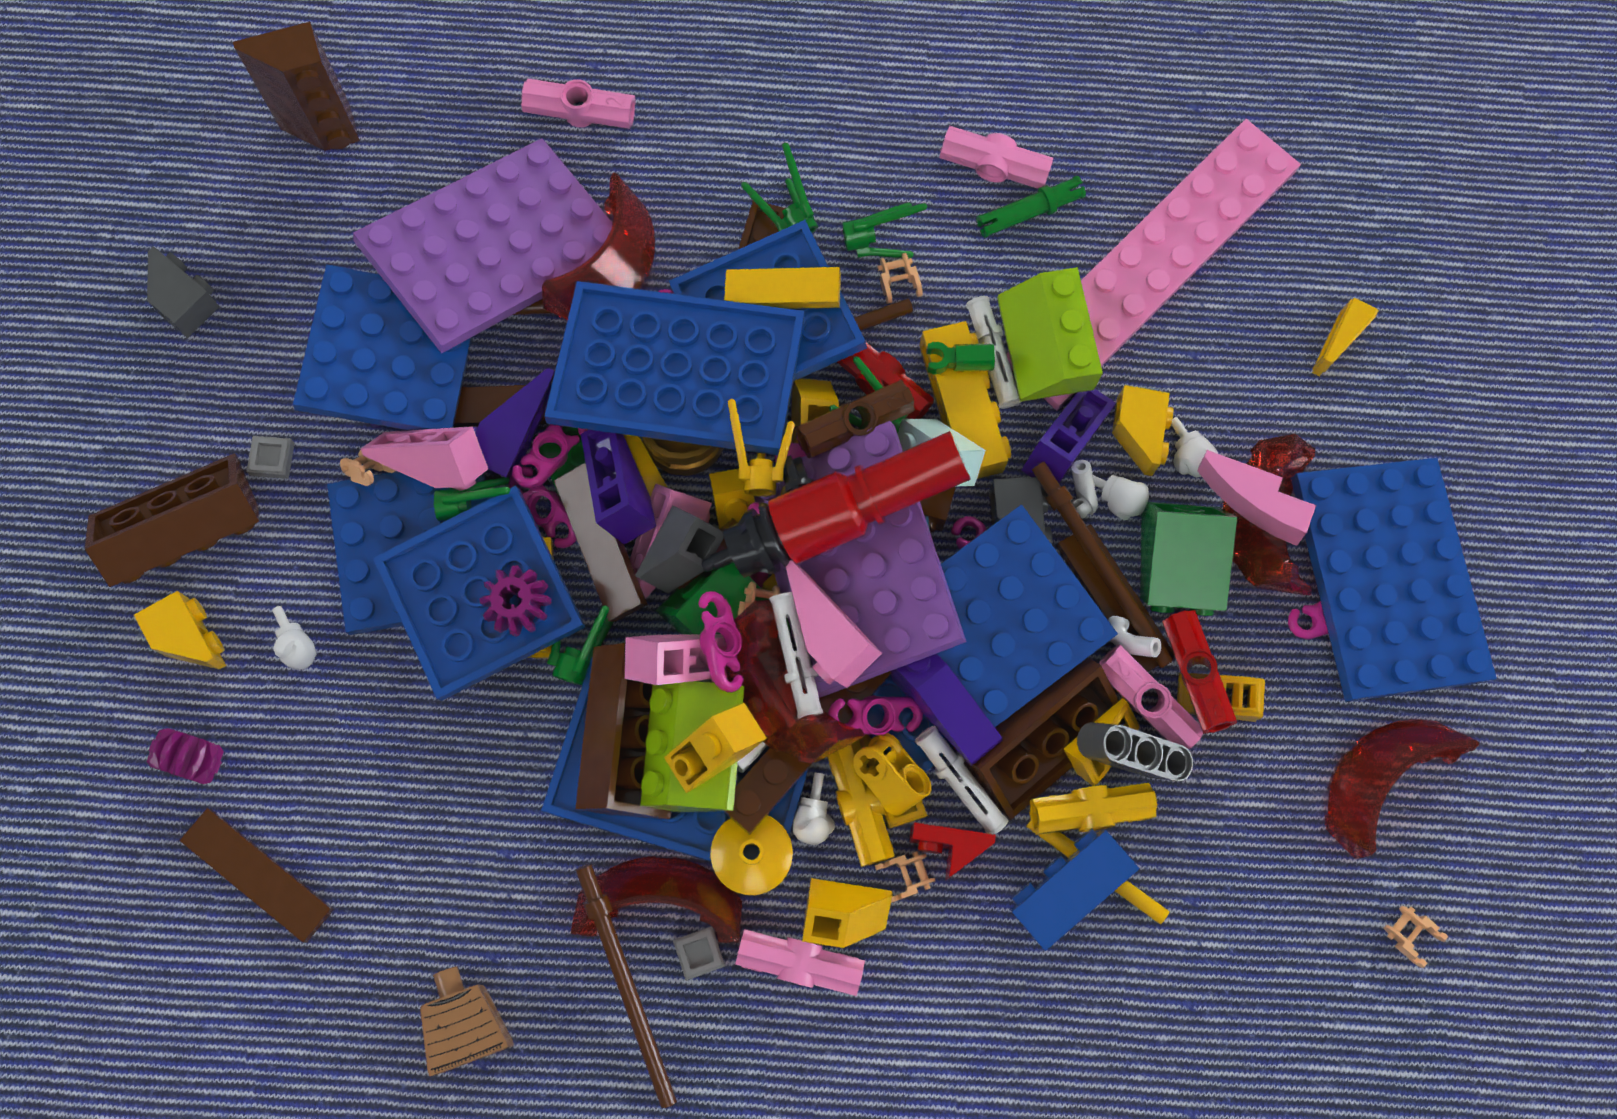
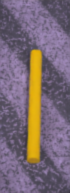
(1126, 890)

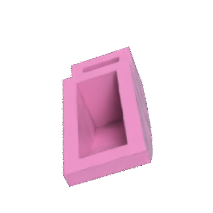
(1257, 497)

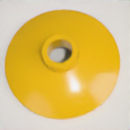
(755, 875)

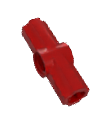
(887, 371)
(1206, 694)

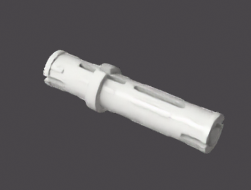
(990, 333)
(807, 703)
(933, 744)

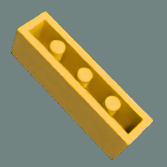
(965, 400)

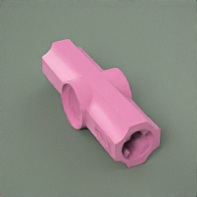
(558, 100)
(995, 157)
(1132, 681)
(800, 962)

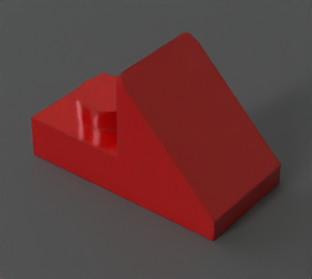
(962, 844)

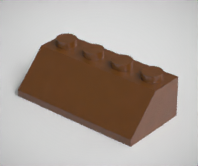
(299, 85)
(171, 521)
(1036, 736)
(614, 739)

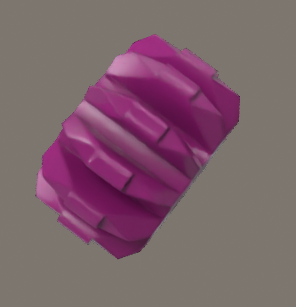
(507, 614)
(185, 756)

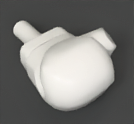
(1190, 449)
(1123, 495)
(293, 644)
(811, 819)

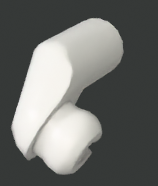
(1085, 489)
(1133, 644)

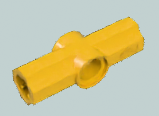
(1093, 808)
(860, 809)

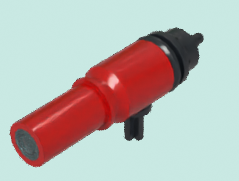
(836, 508)

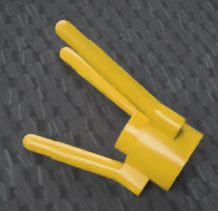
(760, 475)

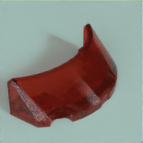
(621, 260)
(1256, 552)
(772, 699)
(1373, 767)
(666, 882)

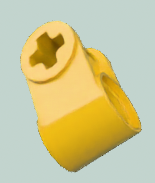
(893, 776)

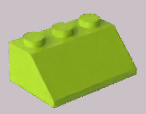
(1050, 335)
(674, 716)

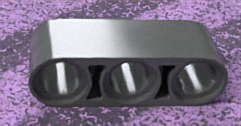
(1135, 751)

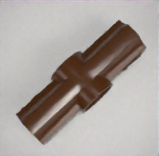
(834, 427)

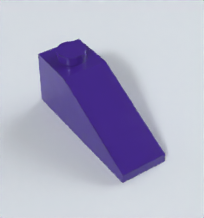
(511, 427)
(1070, 433)
(616, 486)
(948, 706)

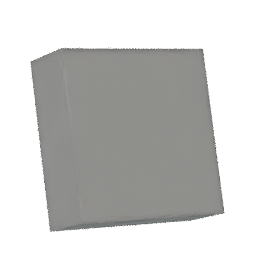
(270, 457)
(699, 953)

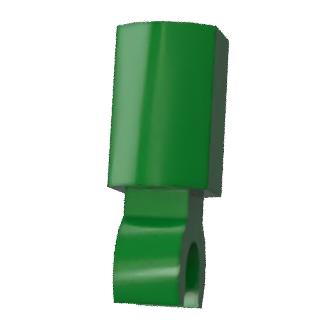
(961, 357)

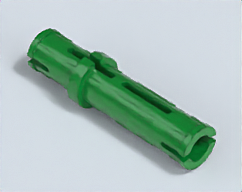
(1044, 201)

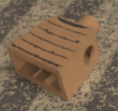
(460, 1024)

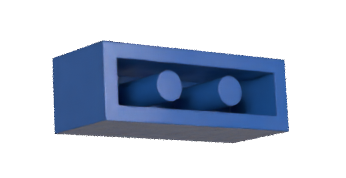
(1073, 887)

